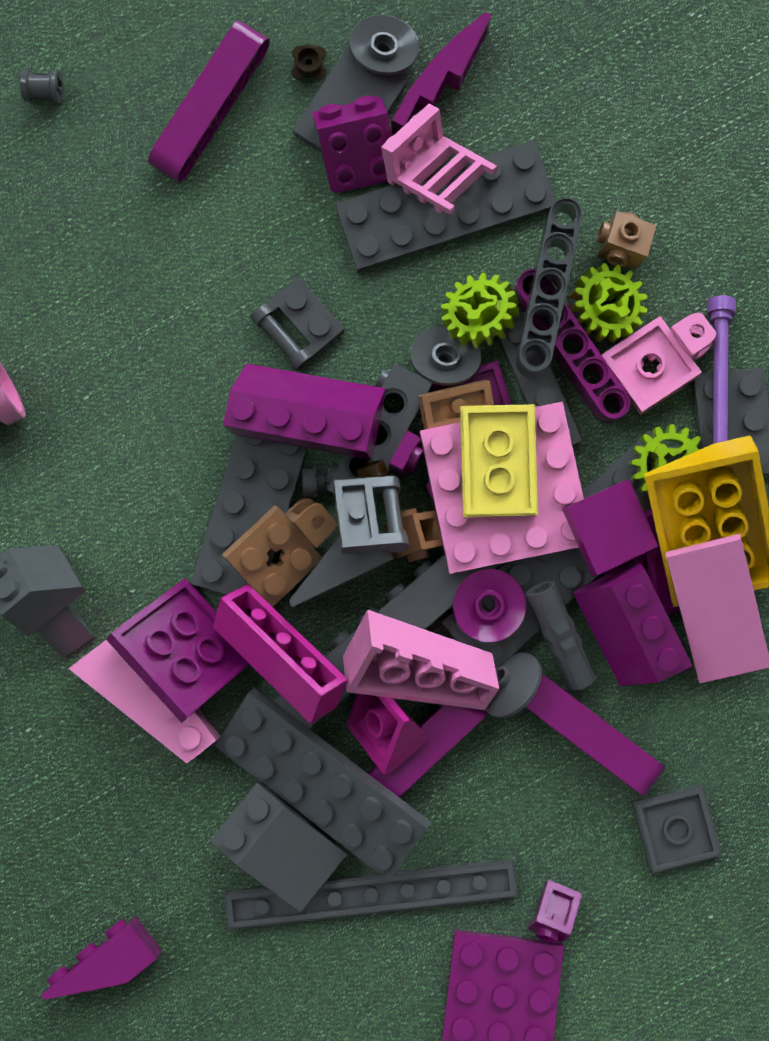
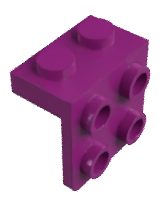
(353, 141)

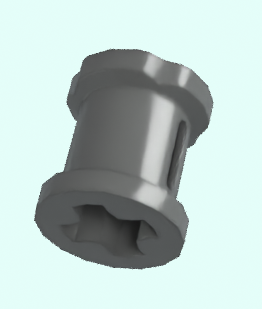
(41, 85)

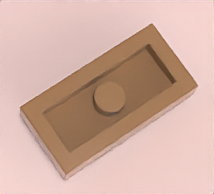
(443, 406)

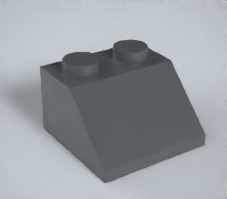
(36, 585)

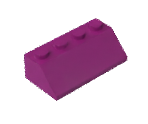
(305, 410)

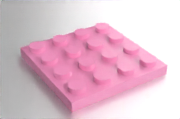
(499, 540)

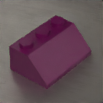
(632, 626)

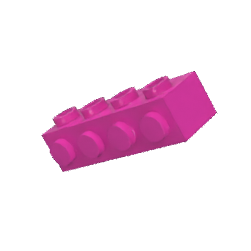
(279, 653)

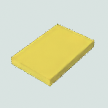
(498, 461)

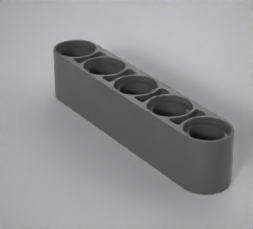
(554, 271)

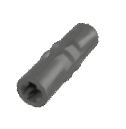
(561, 635)

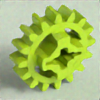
(603, 286)
(480, 309)
(660, 452)

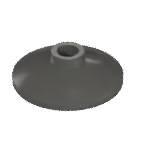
(384, 44)
(435, 346)
(518, 684)

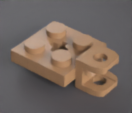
(294, 535)

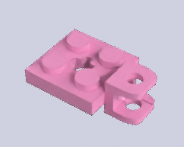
(673, 349)

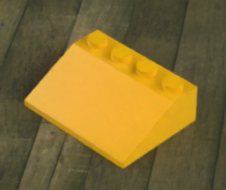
(711, 498)

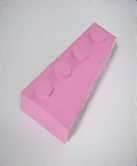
(417, 665)
(121, 686)

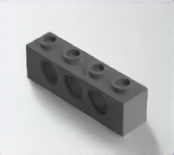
(404, 386)

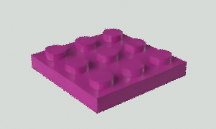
(178, 650)
(501, 988)

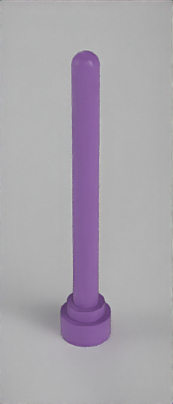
(720, 311)

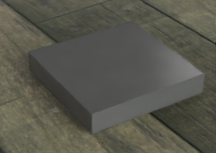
(676, 828)

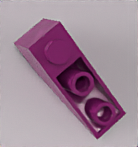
(110, 964)

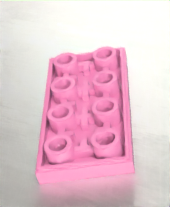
(718, 608)

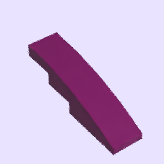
(446, 68)

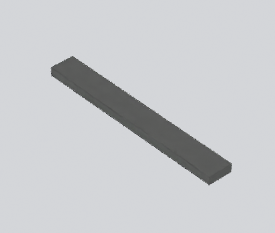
(376, 894)

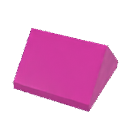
(385, 730)

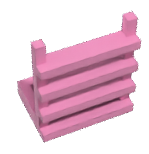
(420, 150)

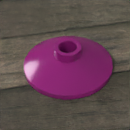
(504, 616)

